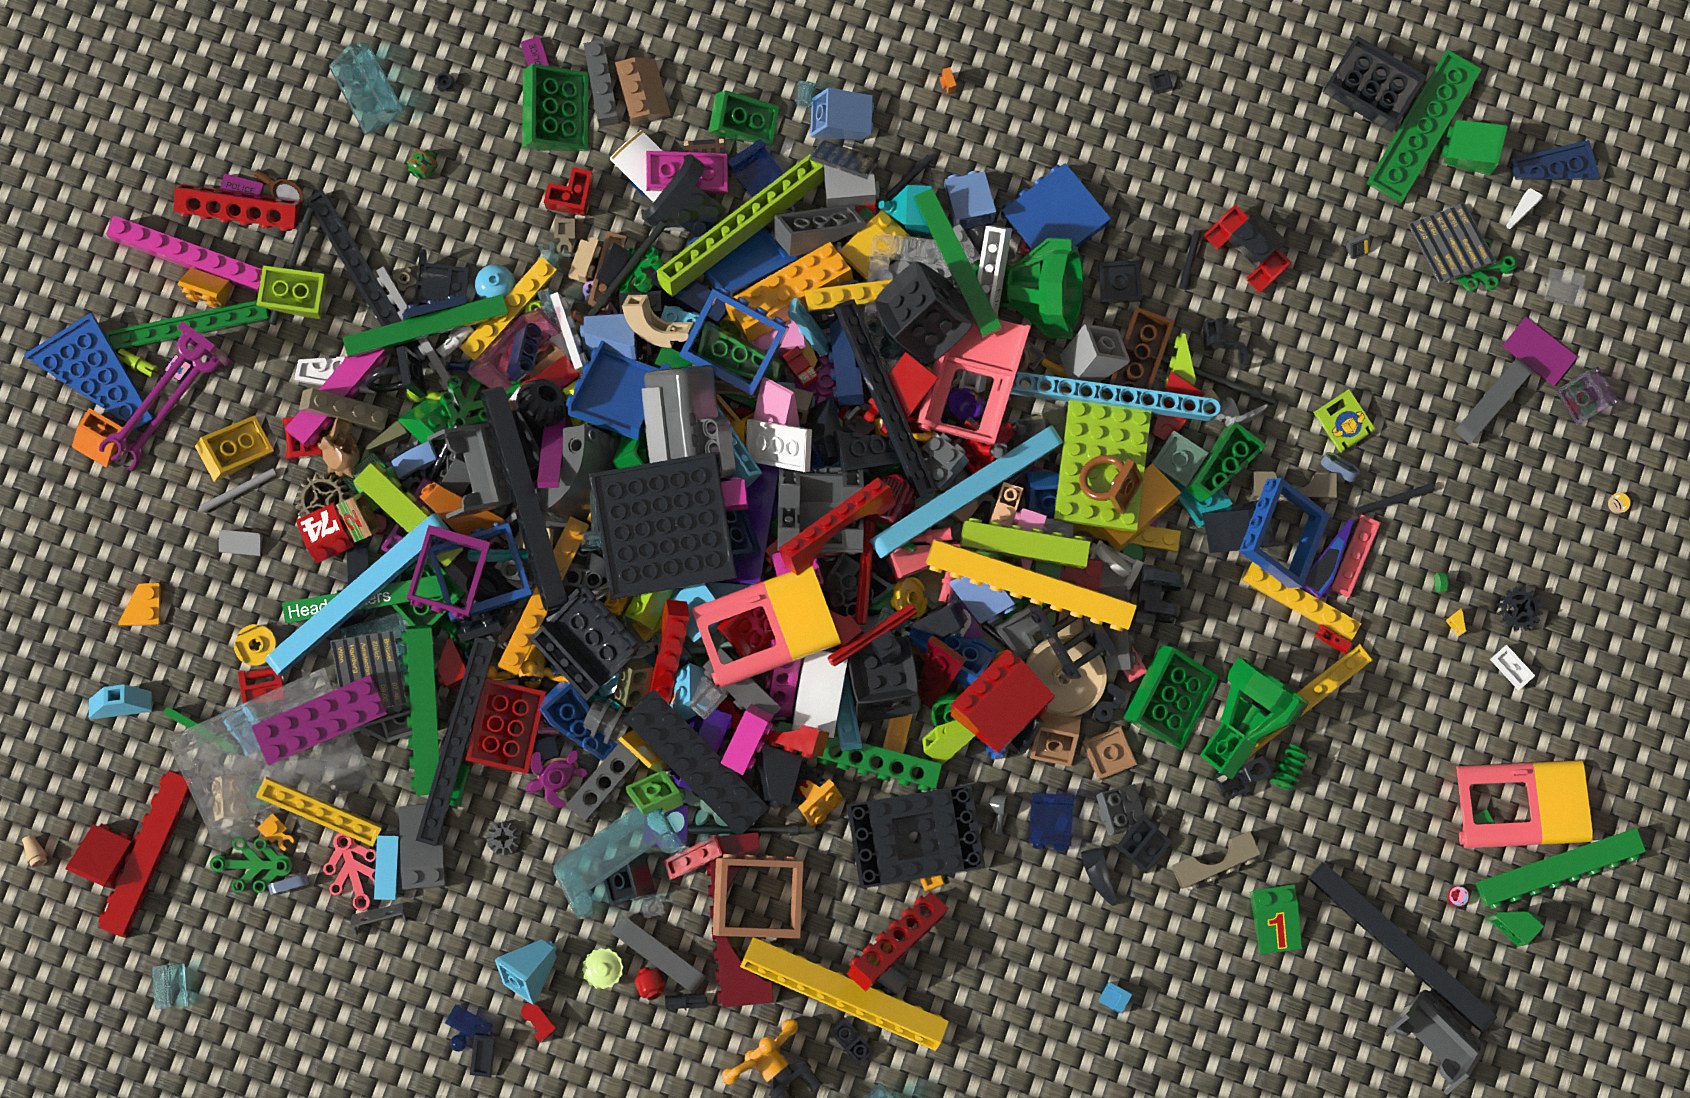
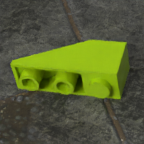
(1182, 362)
(946, 741)

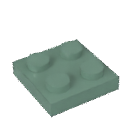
(1179, 459)

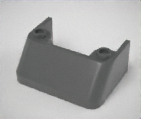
(482, 465)
(1442, 1035)

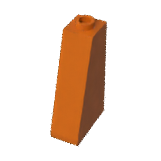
(445, 501)

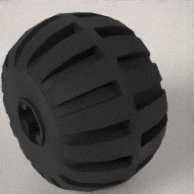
(541, 403)

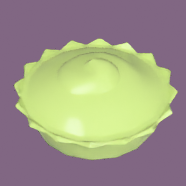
(602, 968)

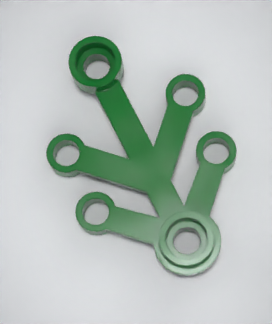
(1500, 264)
(642, 280)
(465, 403)
(254, 863)

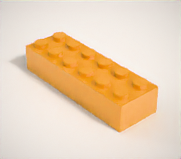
(815, 270)

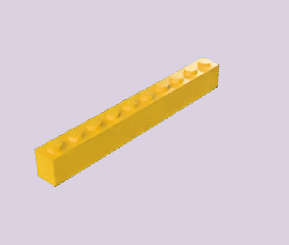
(1030, 584)
(844, 993)

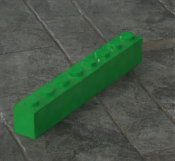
(423, 706)
(1560, 867)

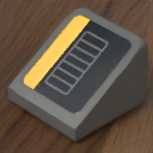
(1358, 246)

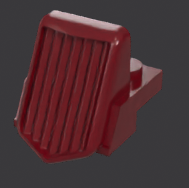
(904, 499)

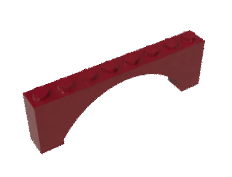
(737, 984)

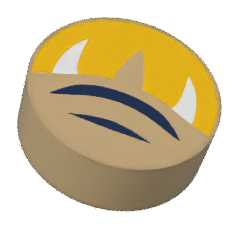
(1619, 503)

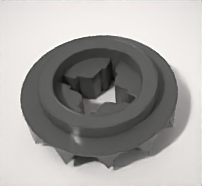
(510, 845)

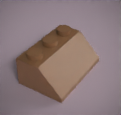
(642, 90)

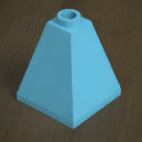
(527, 968)

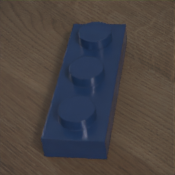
(432, 306)

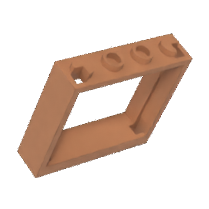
(721, 890)

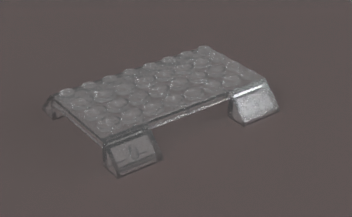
(228, 766)

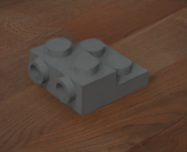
(943, 460)

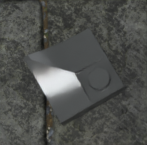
(1020, 633)

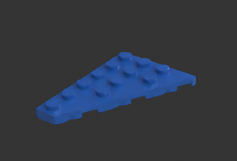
(90, 365)

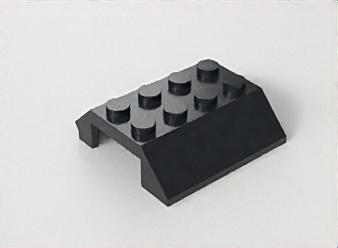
(586, 642)

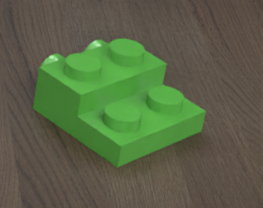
(655, 793)

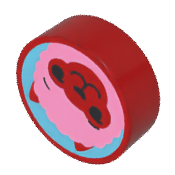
(1458, 896)

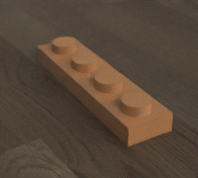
(599, 287)

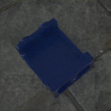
(754, 168)
(1050, 821)

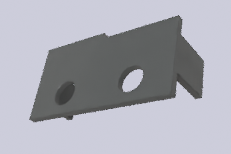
(376, 915)

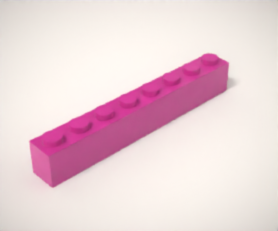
(184, 253)

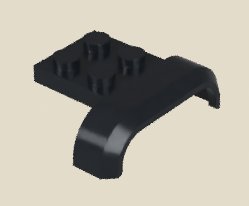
(685, 201)

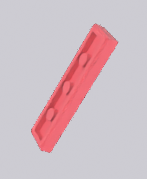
(1355, 556)

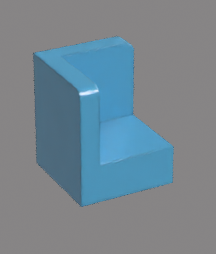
(1114, 997)

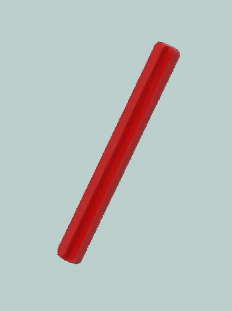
(864, 574)
(865, 639)

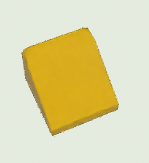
(1457, 623)

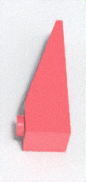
(907, 564)

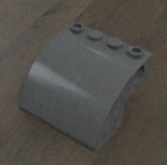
(584, 452)
(811, 495)

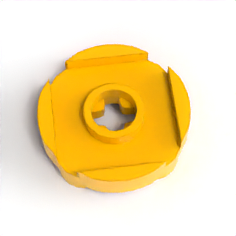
(912, 589)
(244, 642)

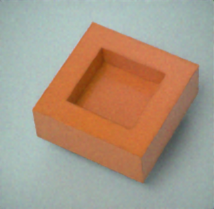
(947, 80)

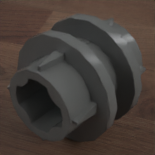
(606, 721)

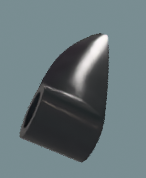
(1098, 873)

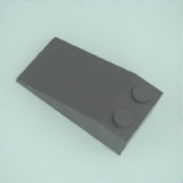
(811, 229)
(421, 863)

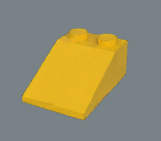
(857, 250)
(233, 448)
(642, 751)

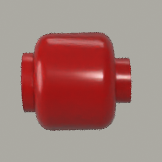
(649, 983)

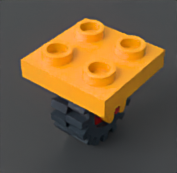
(815, 796)

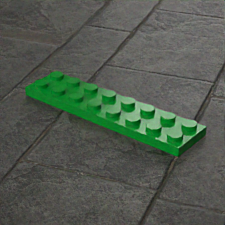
(1423, 126)

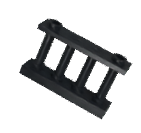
(1103, 643)

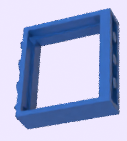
(759, 314)
(1309, 541)
(493, 603)

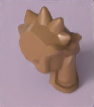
(340, 449)

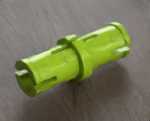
(137, 363)

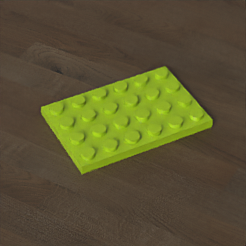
(1094, 432)

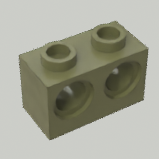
(633, 682)

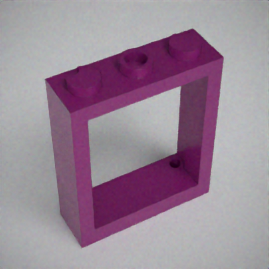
(456, 538)

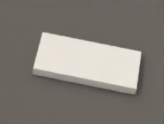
(779, 444)
(819, 693)

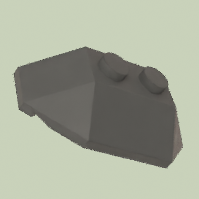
(394, 723)

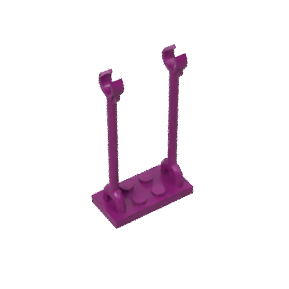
(202, 347)

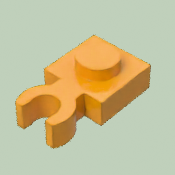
(274, 830)

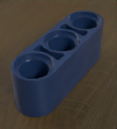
(524, 352)

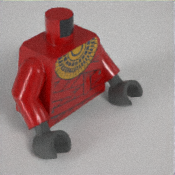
(989, 452)

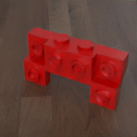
(1221, 233)

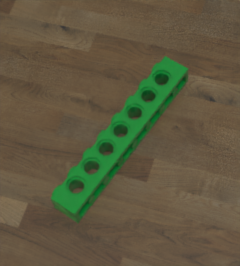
(930, 769)

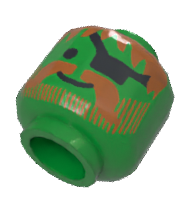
(422, 164)

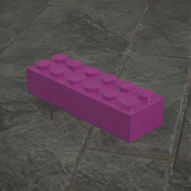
(319, 719)

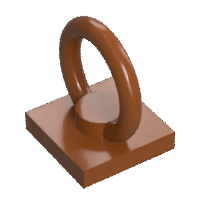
(1123, 485)

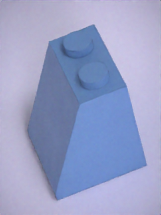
(841, 115)
(970, 200)
(611, 329)
(982, 601)

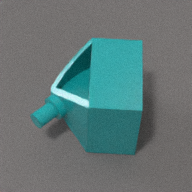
(905, 211)

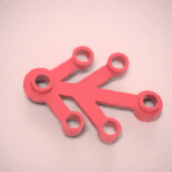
(350, 868)

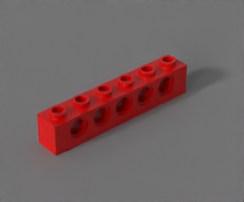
(288, 208)
(866, 974)

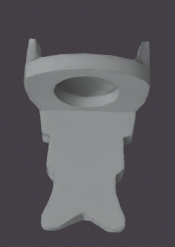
(1230, 412)

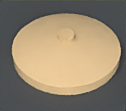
(1071, 695)

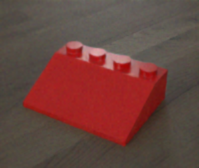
(1001, 701)
(505, 726)

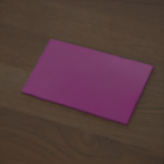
(1539, 351)

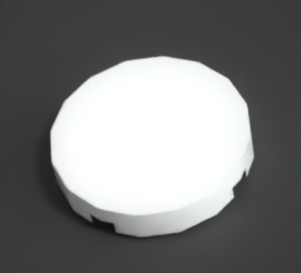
(1116, 563)

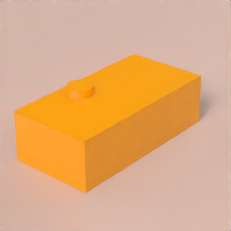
(1156, 498)

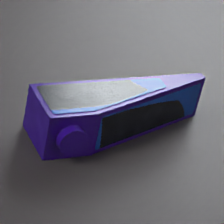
(1325, 568)

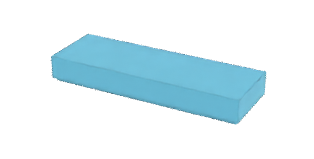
(386, 868)

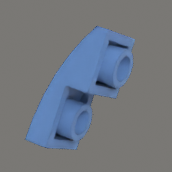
(414, 459)

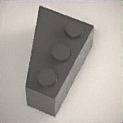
(455, 474)

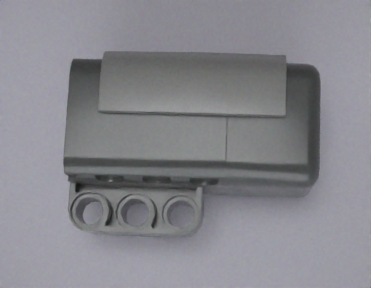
(684, 416)

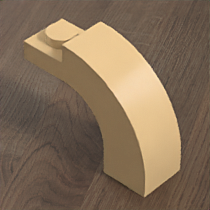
(649, 326)

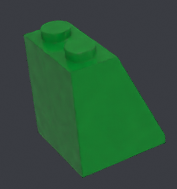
(1474, 146)

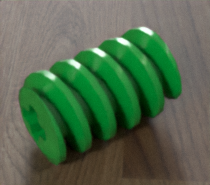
(1290, 768)

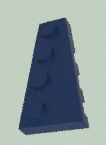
(1561, 163)

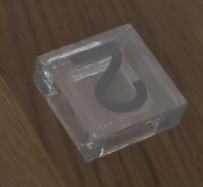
(652, 905)

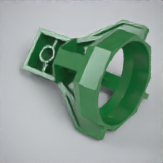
(1047, 295)
(1246, 723)

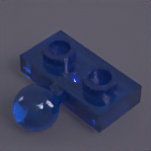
(467, 1025)

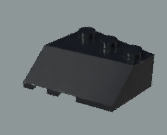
(842, 586)

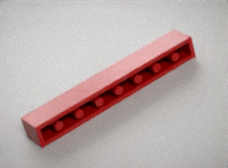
(146, 855)

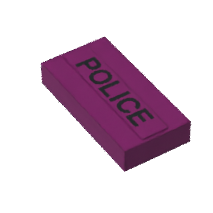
(534, 51)
(242, 185)

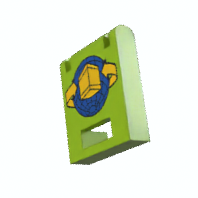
(1347, 424)

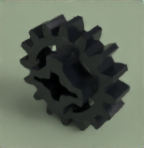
(1526, 614)

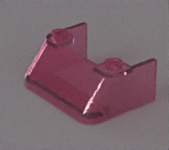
(493, 363)

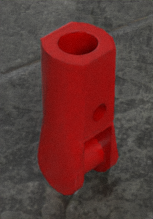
(1336, 641)

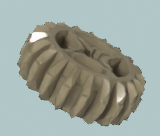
(313, 486)

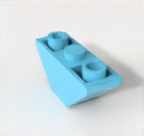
(119, 701)

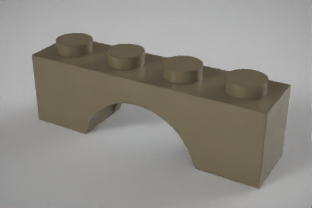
(332, 405)
(1321, 488)
(1240, 850)

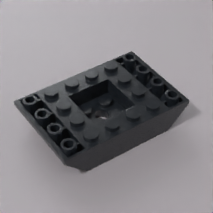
(947, 832)

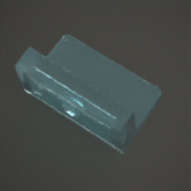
(169, 986)

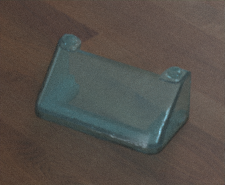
(611, 851)

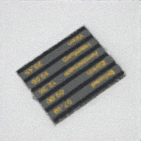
(844, 159)
(1451, 243)
(373, 655)

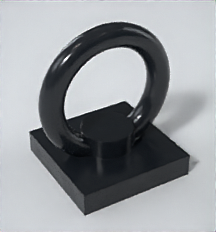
(409, 372)

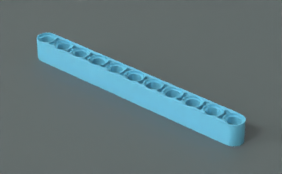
(1117, 392)
(966, 492)
(352, 598)

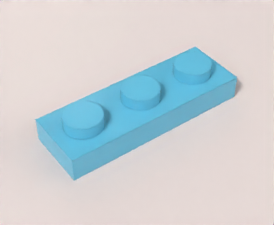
(808, 327)

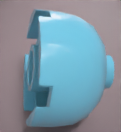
(494, 281)

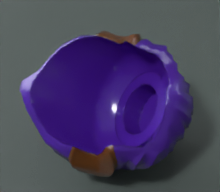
(965, 404)

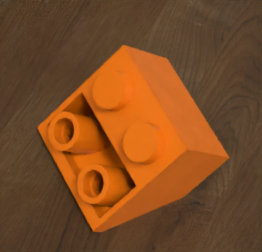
(90, 434)

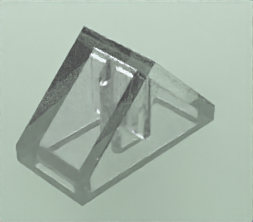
(706, 697)

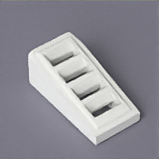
(1527, 202)

